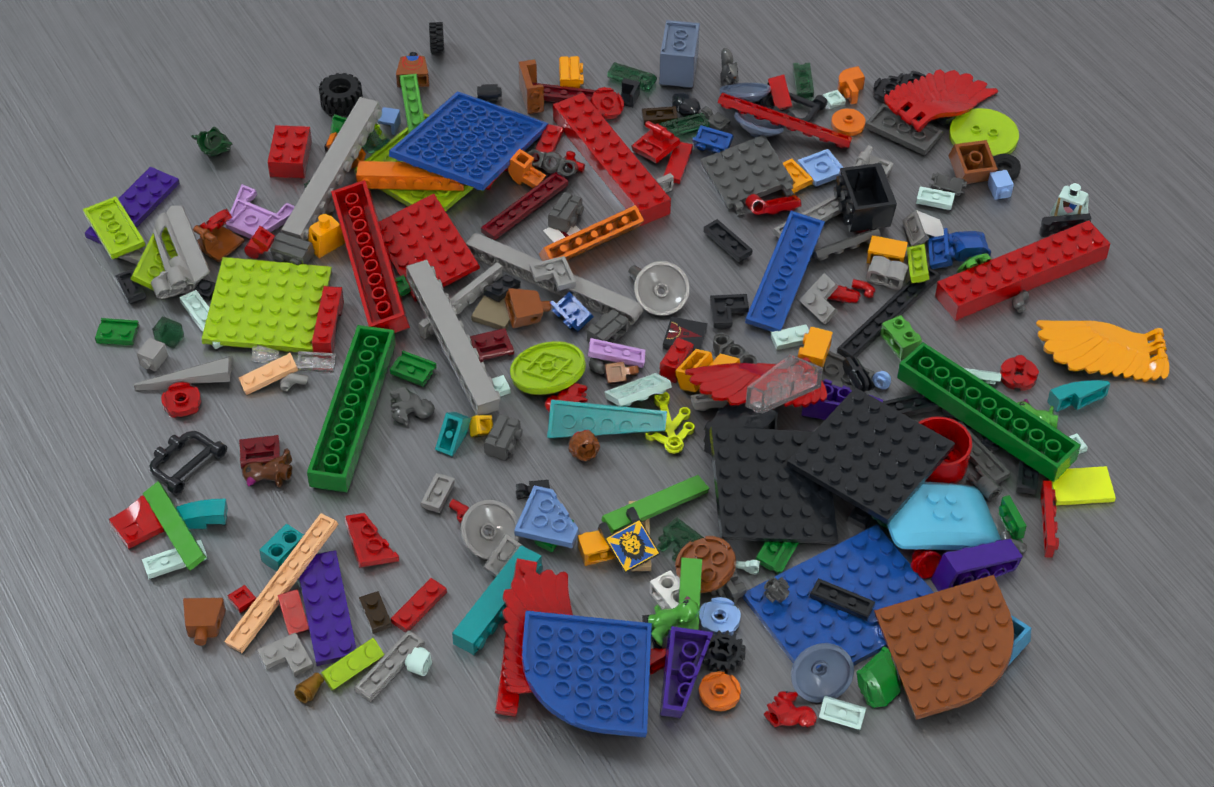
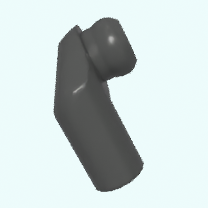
(1018, 301)
(597, 365)
(1022, 547)

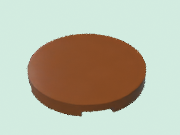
(717, 561)

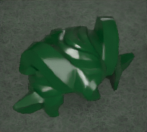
(212, 142)

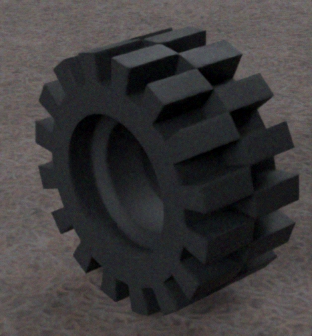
(436, 37)

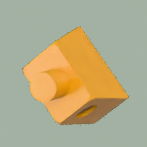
(325, 235)

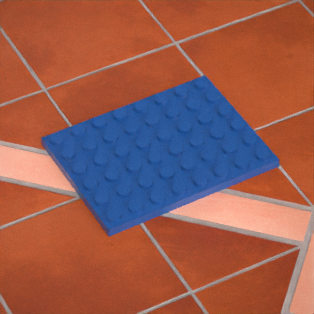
(468, 140)
(861, 564)

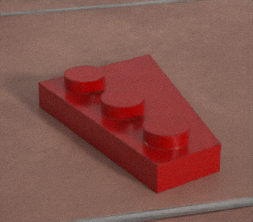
(367, 543)

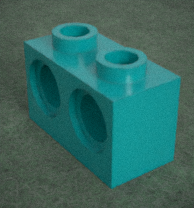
(280, 546)

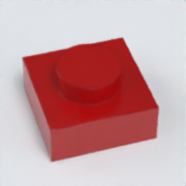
(241, 598)

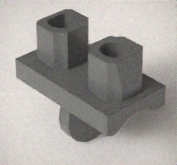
(731, 590)

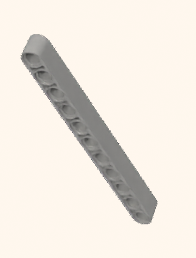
(585, 292)

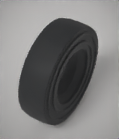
(1011, 161)

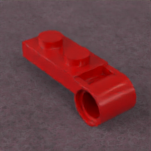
(772, 206)

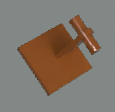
(218, 243)

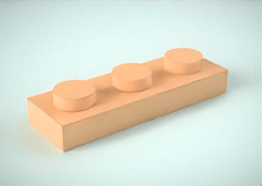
(268, 374)

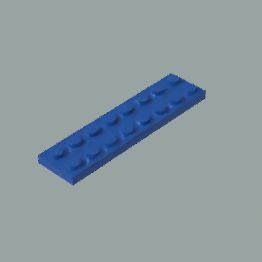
(785, 272)

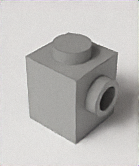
(152, 354)

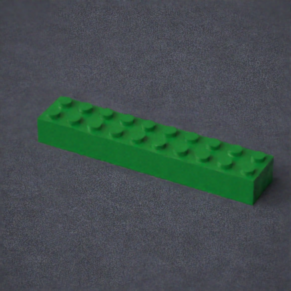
(351, 409)
(989, 411)

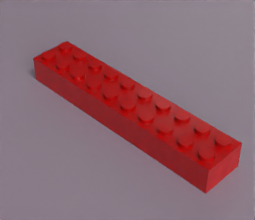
(611, 158)
(369, 257)
(1022, 270)

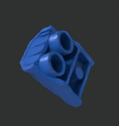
(969, 244)

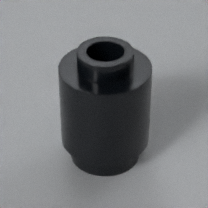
(489, 92)

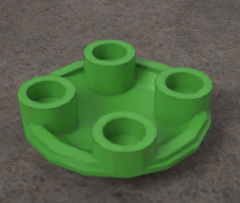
(974, 261)

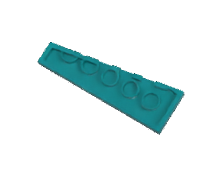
(570, 417)

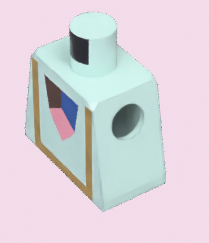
(1071, 201)

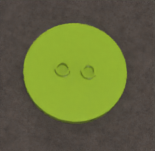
(985, 125)
(547, 367)

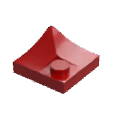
(136, 523)

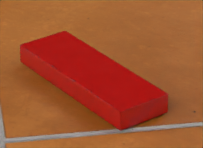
(678, 161)

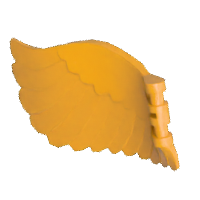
(1105, 349)

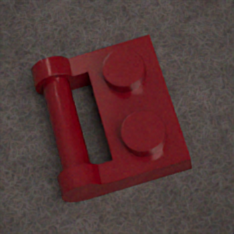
(492, 344)
(259, 447)

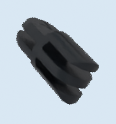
(857, 374)

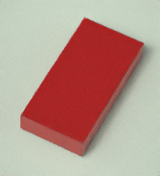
(780, 92)

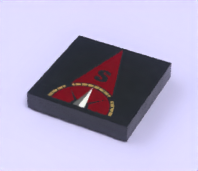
(687, 330)

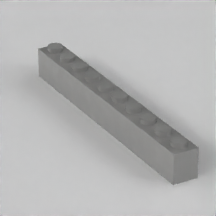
(333, 168)
(452, 338)

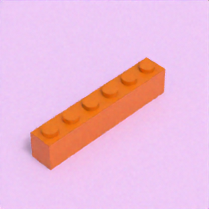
(402, 176)
(594, 235)

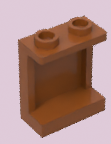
(532, 94)

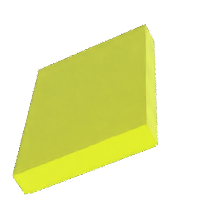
(1083, 486)

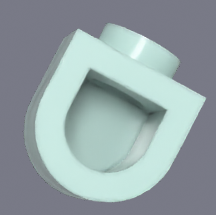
(418, 661)

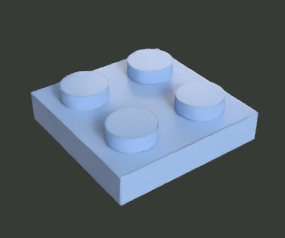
(821, 167)

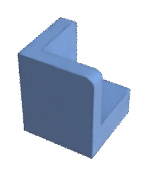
(390, 117)

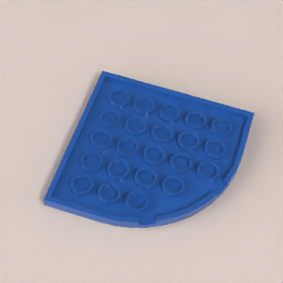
(589, 670)

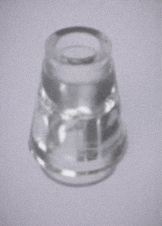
(263, 354)

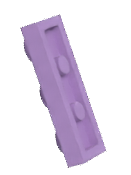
(616, 353)

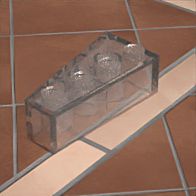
(783, 383)

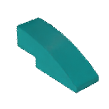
(1077, 394)
(204, 512)

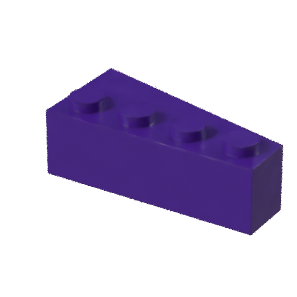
(976, 563)

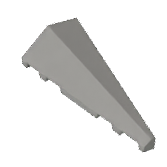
(209, 372)

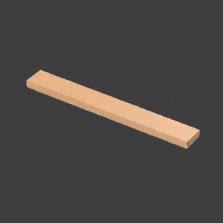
(281, 583)

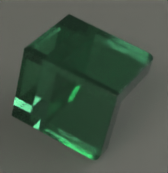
(374, 142)
(168, 332)

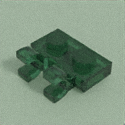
(679, 533)

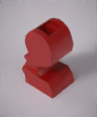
(259, 243)

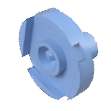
(719, 606)

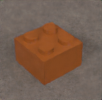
(972, 161)

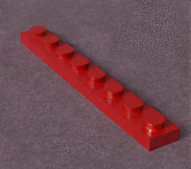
(778, 118)
(508, 702)

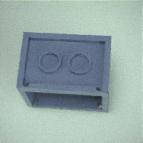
(679, 53)

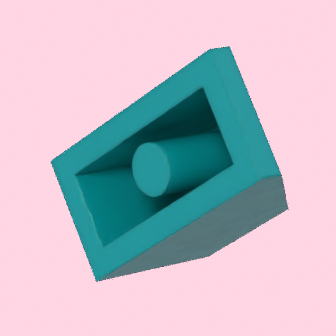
(452, 432)

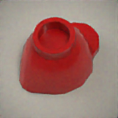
(925, 562)

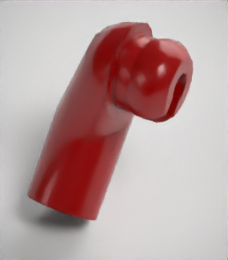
(865, 286)

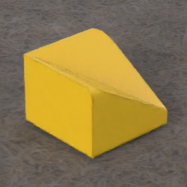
(480, 425)

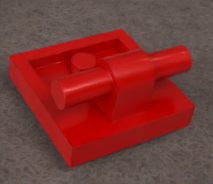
(655, 143)

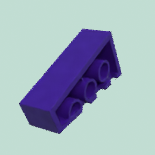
(835, 396)
(682, 664)

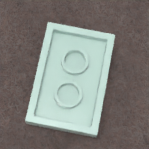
(638, 390)

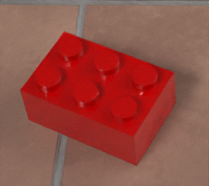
(289, 151)

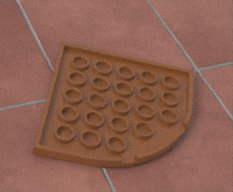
(949, 644)

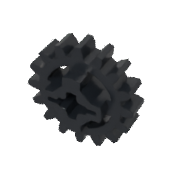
(722, 652)

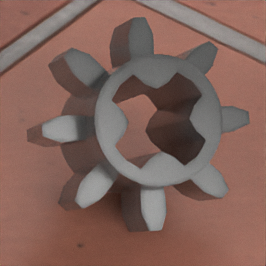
(776, 589)

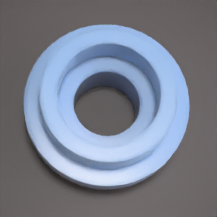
(881, 380)

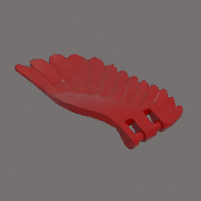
(731, 383)
(531, 593)

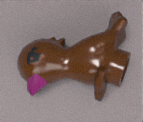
(275, 470)

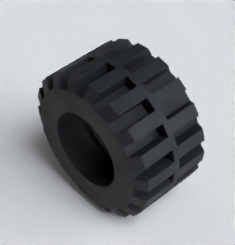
(339, 93)

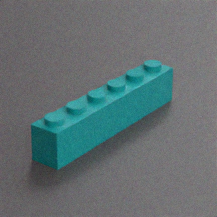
(488, 609)

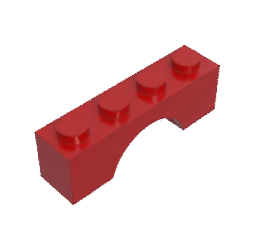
(325, 327)

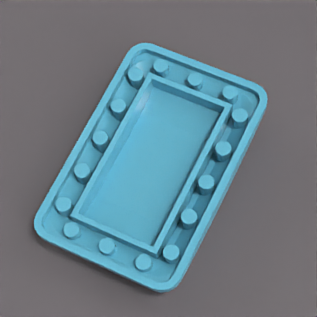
(943, 519)

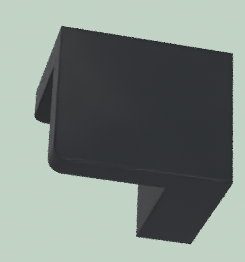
(630, 92)

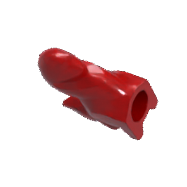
(574, 393)
(786, 713)

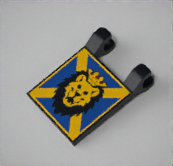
(631, 544)

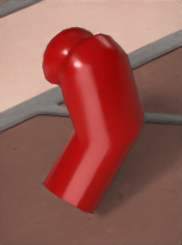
(570, 155)
(459, 508)

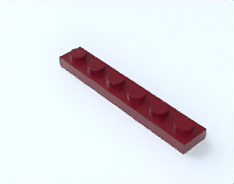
(524, 206)

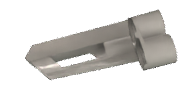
(182, 270)

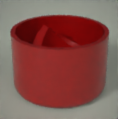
(956, 463)

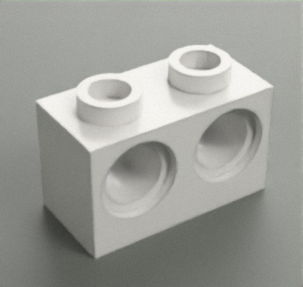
(665, 597)

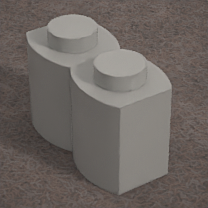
(887, 272)

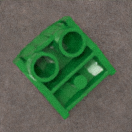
(879, 680)

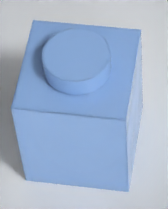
(1000, 184)

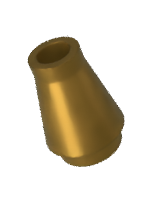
(307, 689)

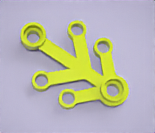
(661, 402)

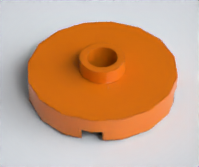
(848, 122)
(719, 682)

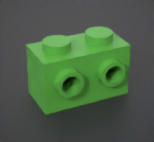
(900, 336)

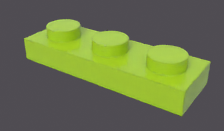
(918, 263)
(352, 663)

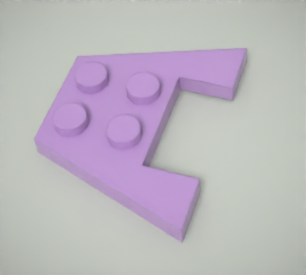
(249, 217)

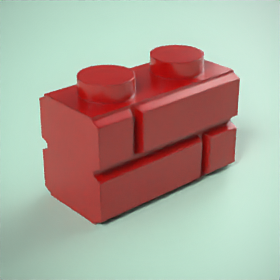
(674, 358)

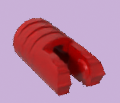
(844, 294)

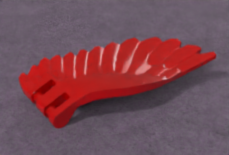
(937, 97)

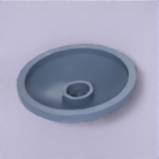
(747, 91)
(757, 127)
(828, 680)

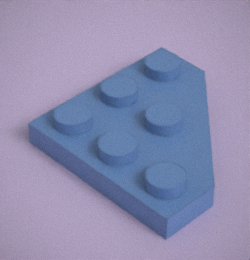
(546, 519)

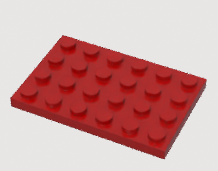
(428, 234)

